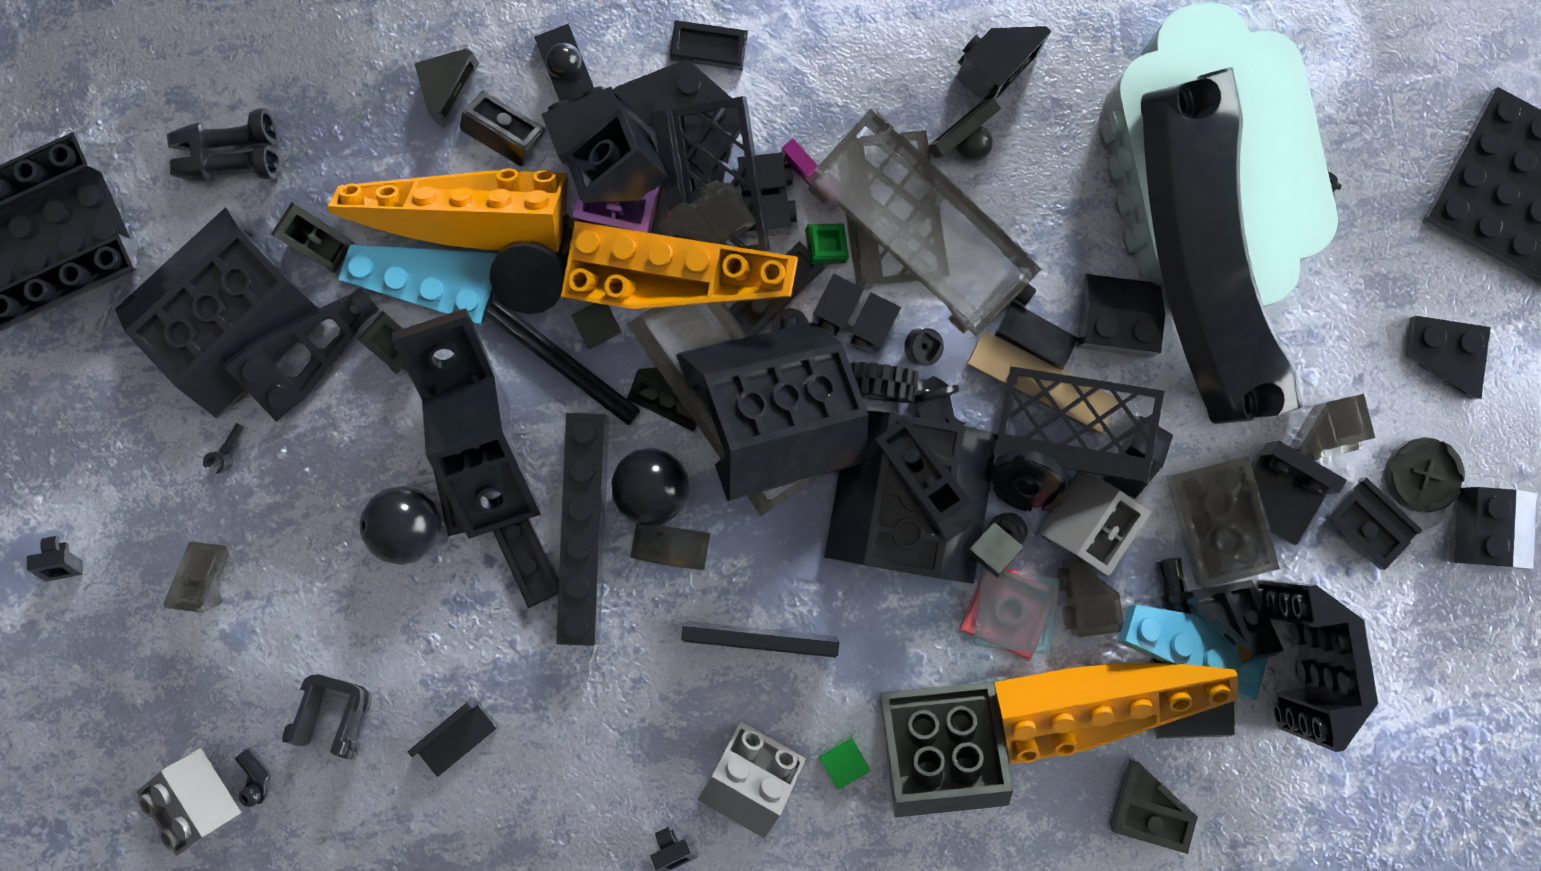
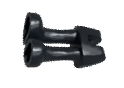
(204, 162)

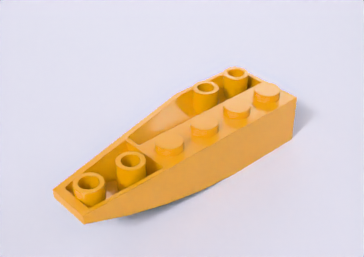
(462, 209)
(665, 271)
(1103, 703)

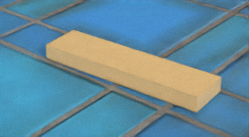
(996, 356)

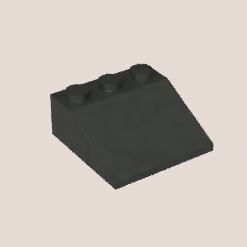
(945, 749)

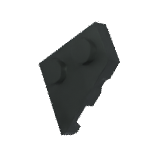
(1152, 812)

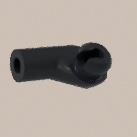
(257, 778)

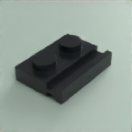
(1373, 523)

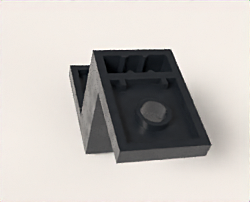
(466, 423)

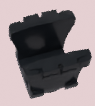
(303, 726)

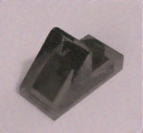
(197, 578)

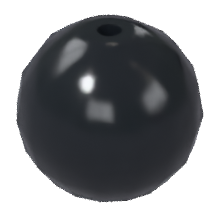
(650, 487)
(400, 525)

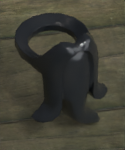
(934, 400)

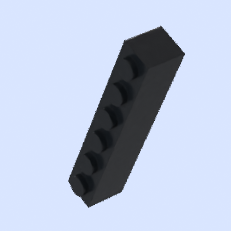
(582, 529)

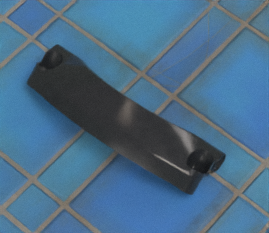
(1204, 253)

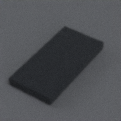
(760, 639)

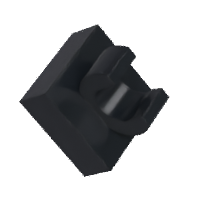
(54, 561)
(672, 852)

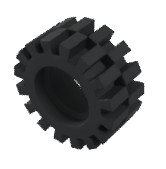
(885, 382)

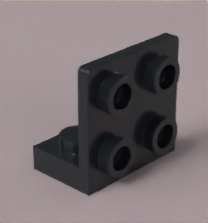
(1291, 489)

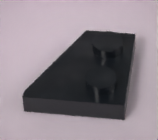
(1451, 351)
(1238, 618)

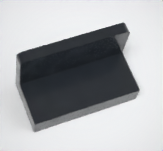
(455, 737)

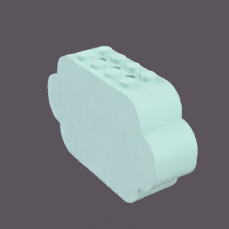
(1282, 159)

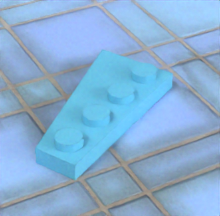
(423, 277)
(1187, 640)

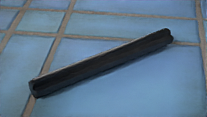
(562, 362)

